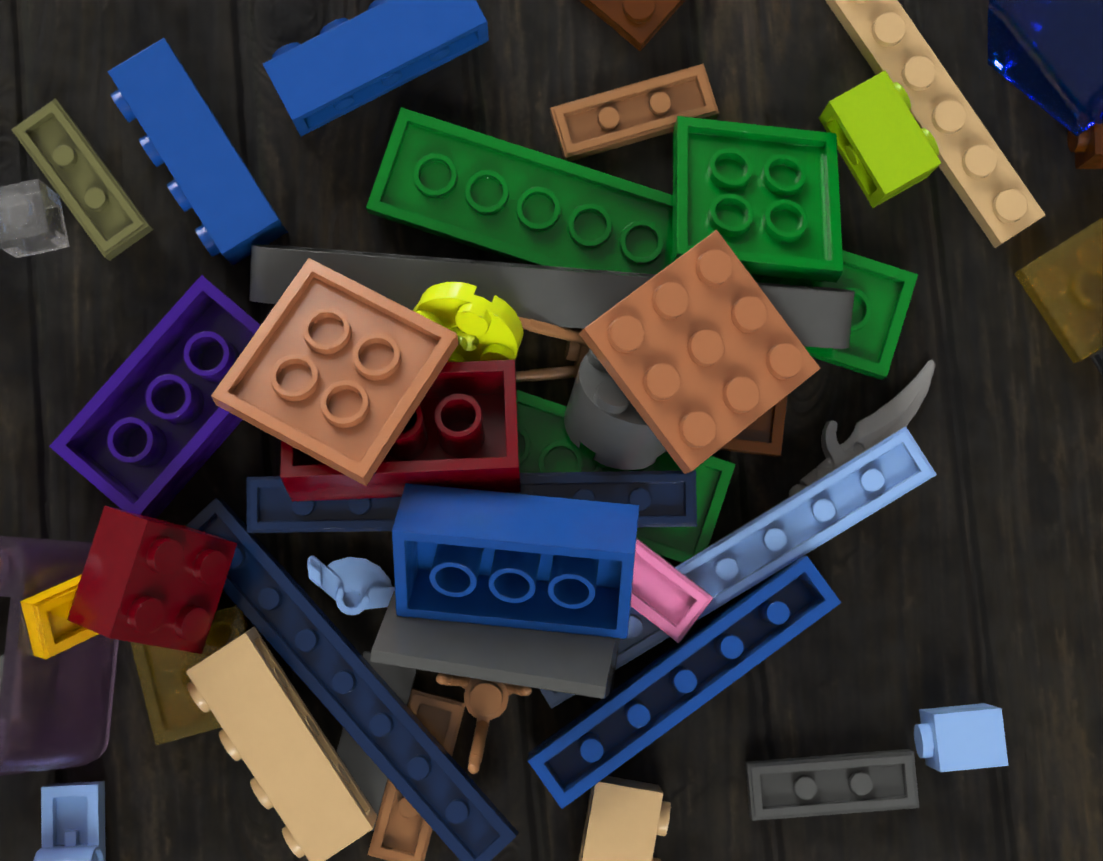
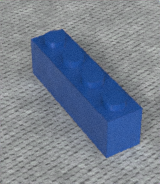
(371, 56)
(196, 152)

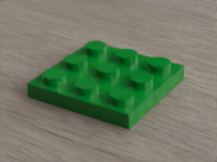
(763, 192)

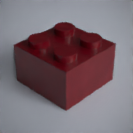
(151, 581)

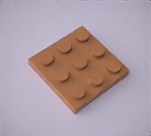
(699, 351)
(336, 371)

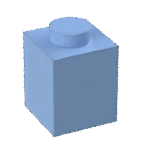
(961, 737)

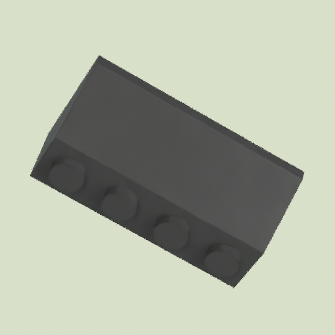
(499, 654)

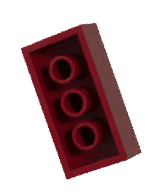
(455, 439)

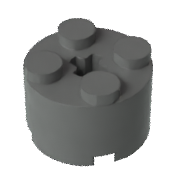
(607, 421)

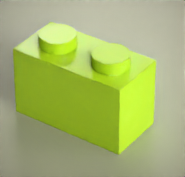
(880, 138)

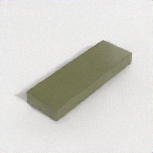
(82, 179)

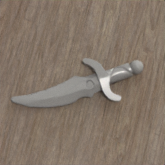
(872, 429)

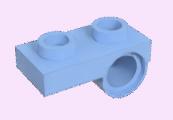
(72, 822)

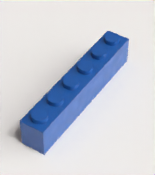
(681, 680)

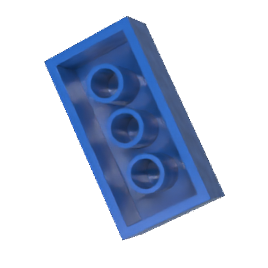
(514, 560)

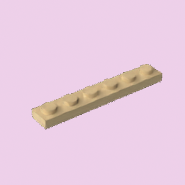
(965, 146)

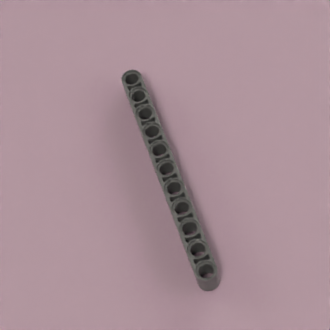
(536, 292)

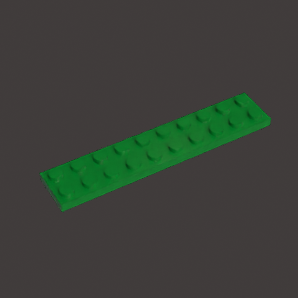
(578, 217)

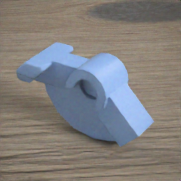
(352, 583)

